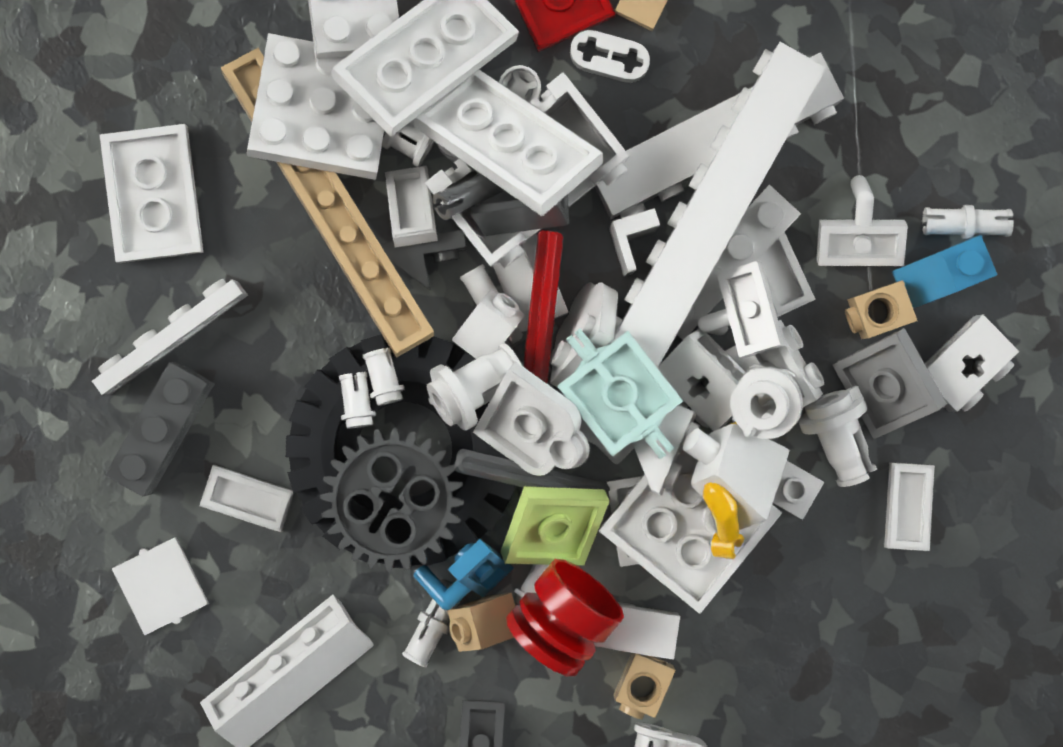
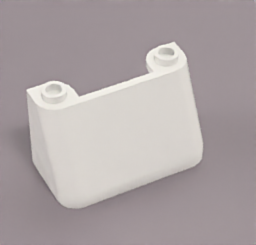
(572, 111)

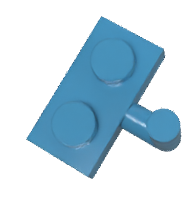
(475, 568)

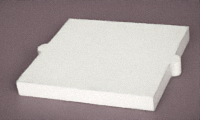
(160, 586)

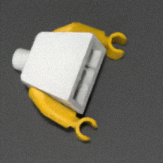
(736, 480)

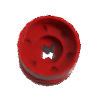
(564, 617)

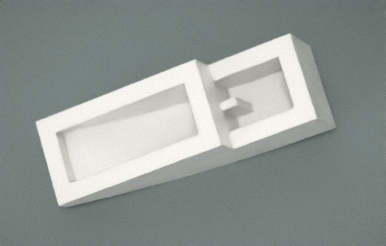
(645, 632)

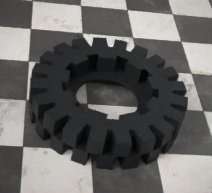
(320, 435)

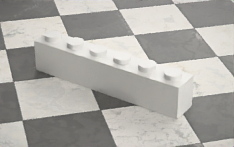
(674, 155)

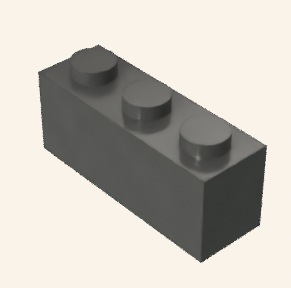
(159, 429)

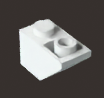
(665, 471)

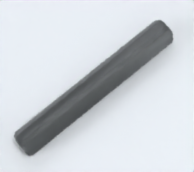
(511, 473)

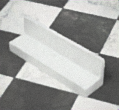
(286, 674)

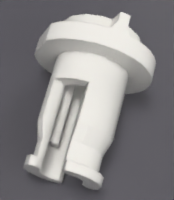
(468, 388)
(776, 415)
(837, 425)

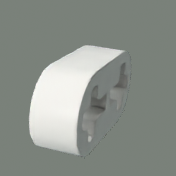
(613, 46)

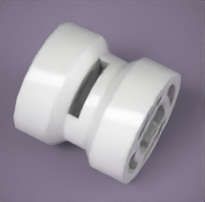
(522, 81)

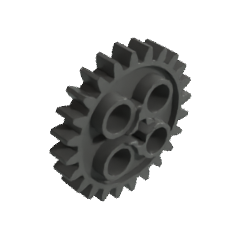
(358, 477)

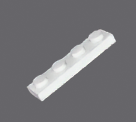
(756, 232)
(154, 345)

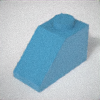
(946, 271)

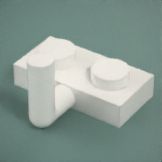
(863, 239)
(747, 311)

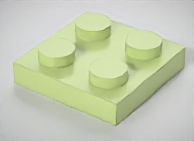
(554, 525)

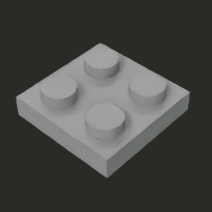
(891, 382)

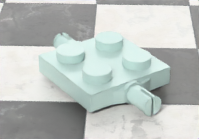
(620, 393)

